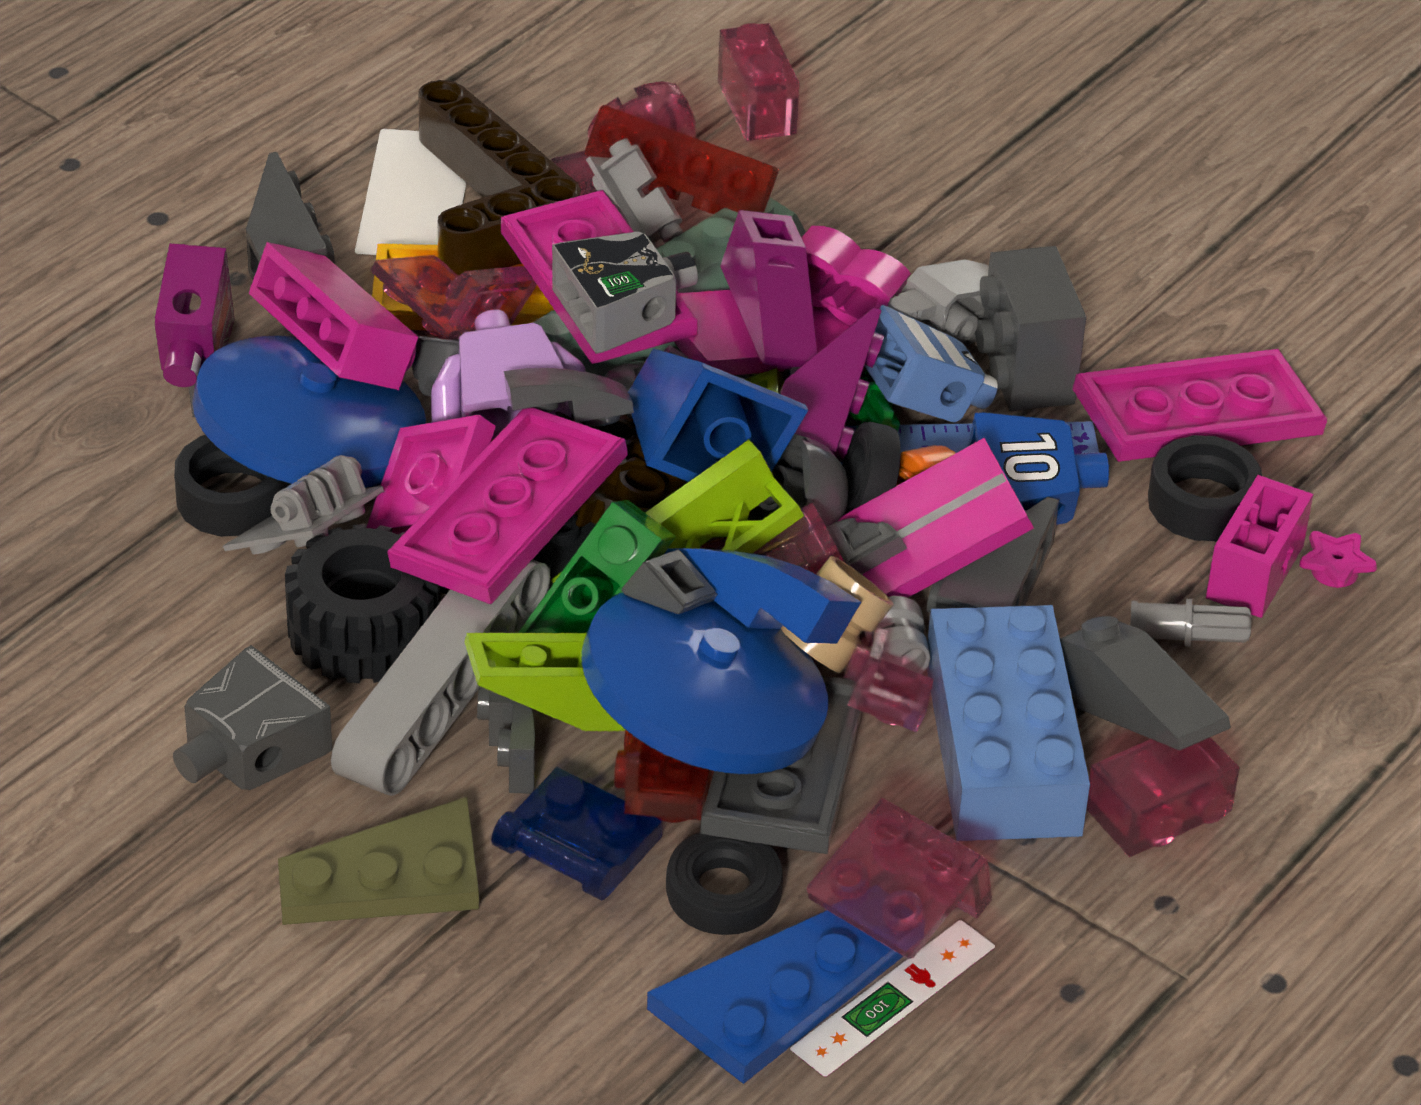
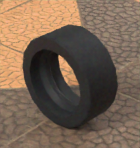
(1201, 459)
(215, 511)

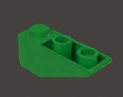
(599, 569)

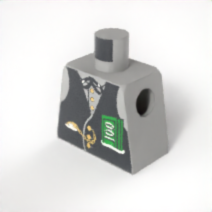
(618, 286)

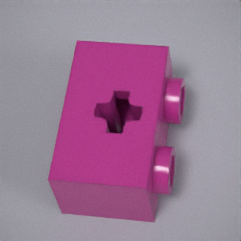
(1259, 545)

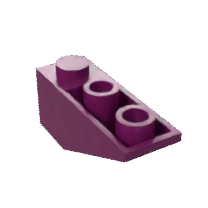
(771, 287)
(833, 386)

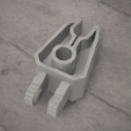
(945, 297)

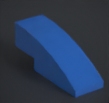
(775, 594)

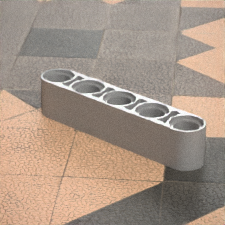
(428, 686)

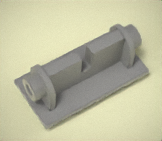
(623, 180)

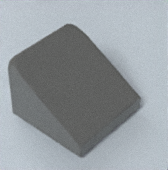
(670, 584)

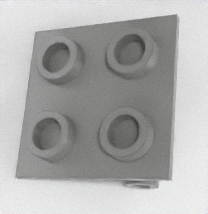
(310, 506)

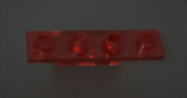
(687, 164)

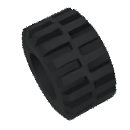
(350, 605)

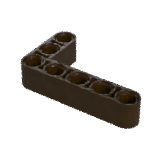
(495, 164)

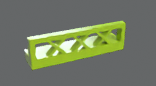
(720, 504)

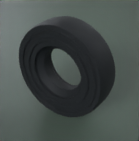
(871, 463)
(721, 912)

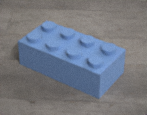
(1006, 723)

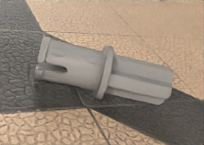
(1192, 622)

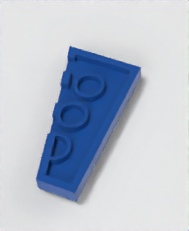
(770, 992)

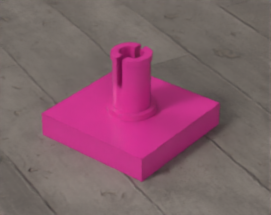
(424, 466)

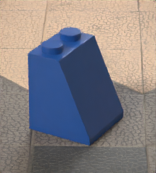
(699, 414)

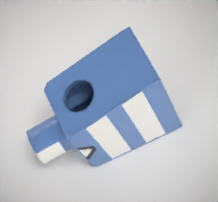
(928, 369)

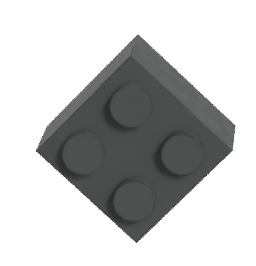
(1031, 327)

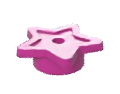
(1336, 560)

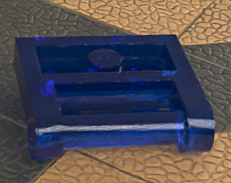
(585, 821)

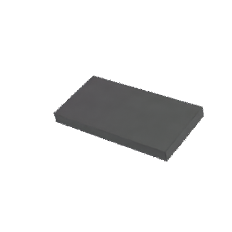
(792, 804)

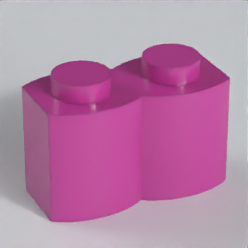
(850, 278)

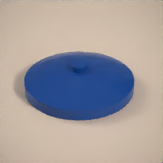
(290, 413)
(704, 685)

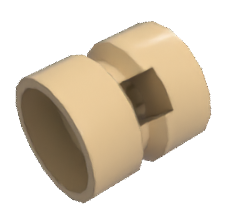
(870, 613)

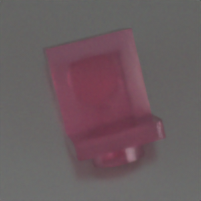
(884, 688)

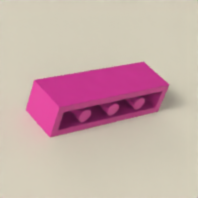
(333, 316)

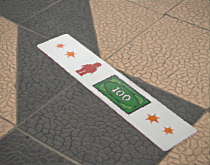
(892, 998)

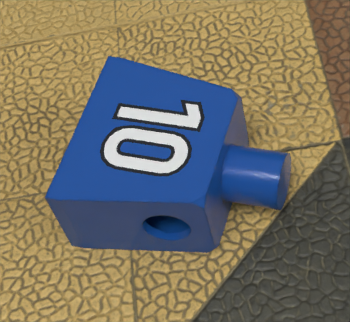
(1040, 460)

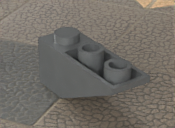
(282, 216)

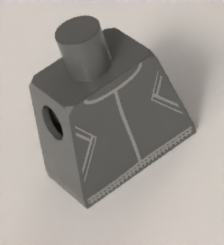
(252, 724)

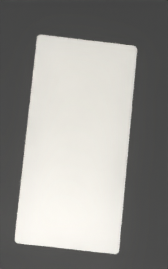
(406, 193)

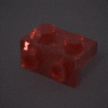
(660, 783)

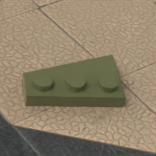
(385, 871)

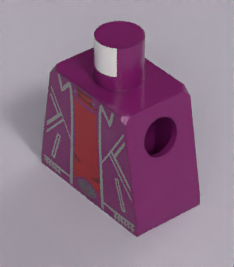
(189, 335)

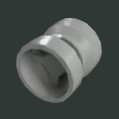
(906, 639)

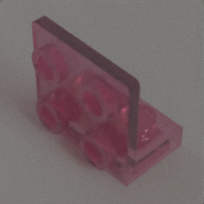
(453, 301)
(901, 879)

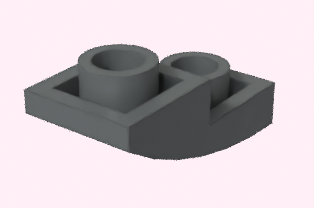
(589, 396)
(514, 734)

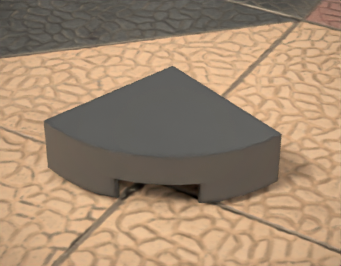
(865, 543)

